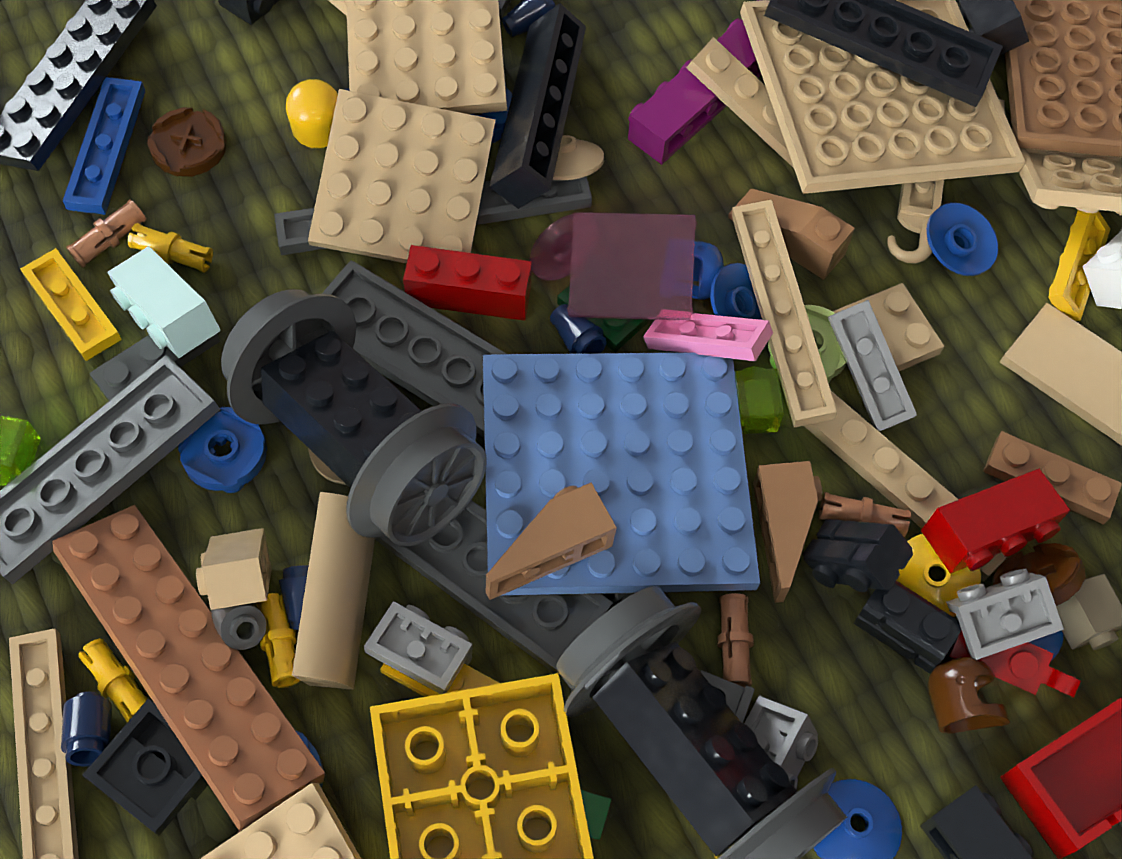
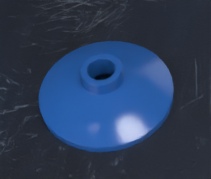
(962, 239)
(733, 293)
(881, 818)

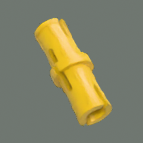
(171, 247)
(278, 641)
(113, 678)

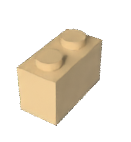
(235, 569)

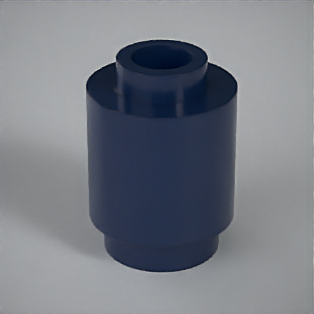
(85, 728)

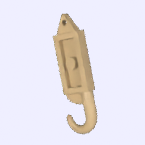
(915, 207)

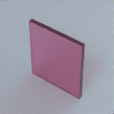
(632, 266)

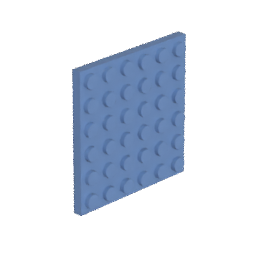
(654, 442)

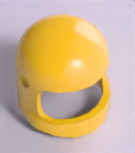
(311, 112)

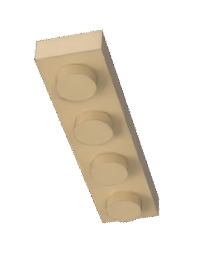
(740, 92)

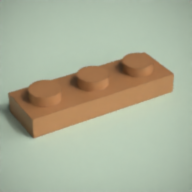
(1078, 486)

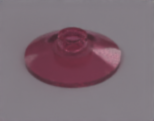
(553, 250)

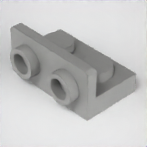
(1005, 613)
(419, 647)
(783, 735)

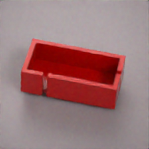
(1074, 783)

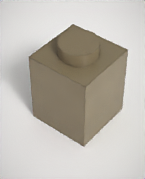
(1092, 615)

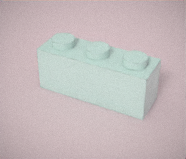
(162, 302)

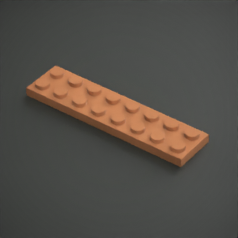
(187, 669)

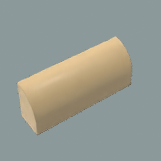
(333, 599)

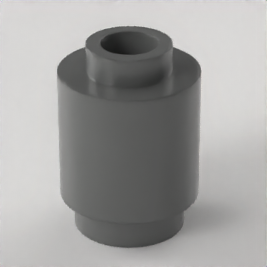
(240, 625)

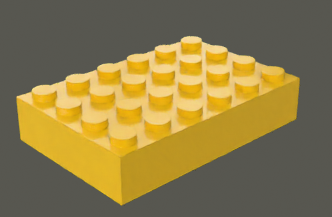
(481, 774)

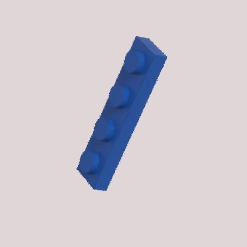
(104, 146)

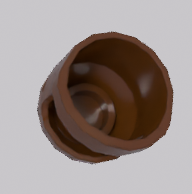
(955, 697)

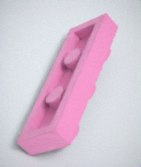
(711, 336)

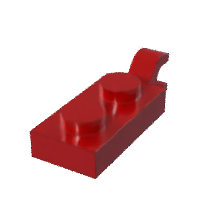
(1023, 667)

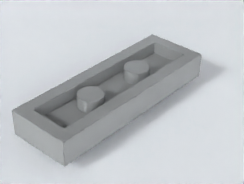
(872, 366)

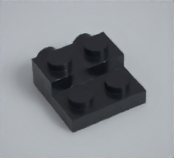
(147, 770)

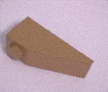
(809, 231)
(785, 505)
(561, 534)

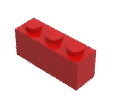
(468, 282)
(995, 521)

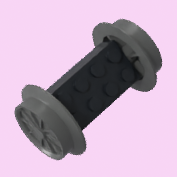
(403, 465)
(690, 734)

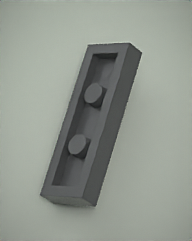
(133, 362)

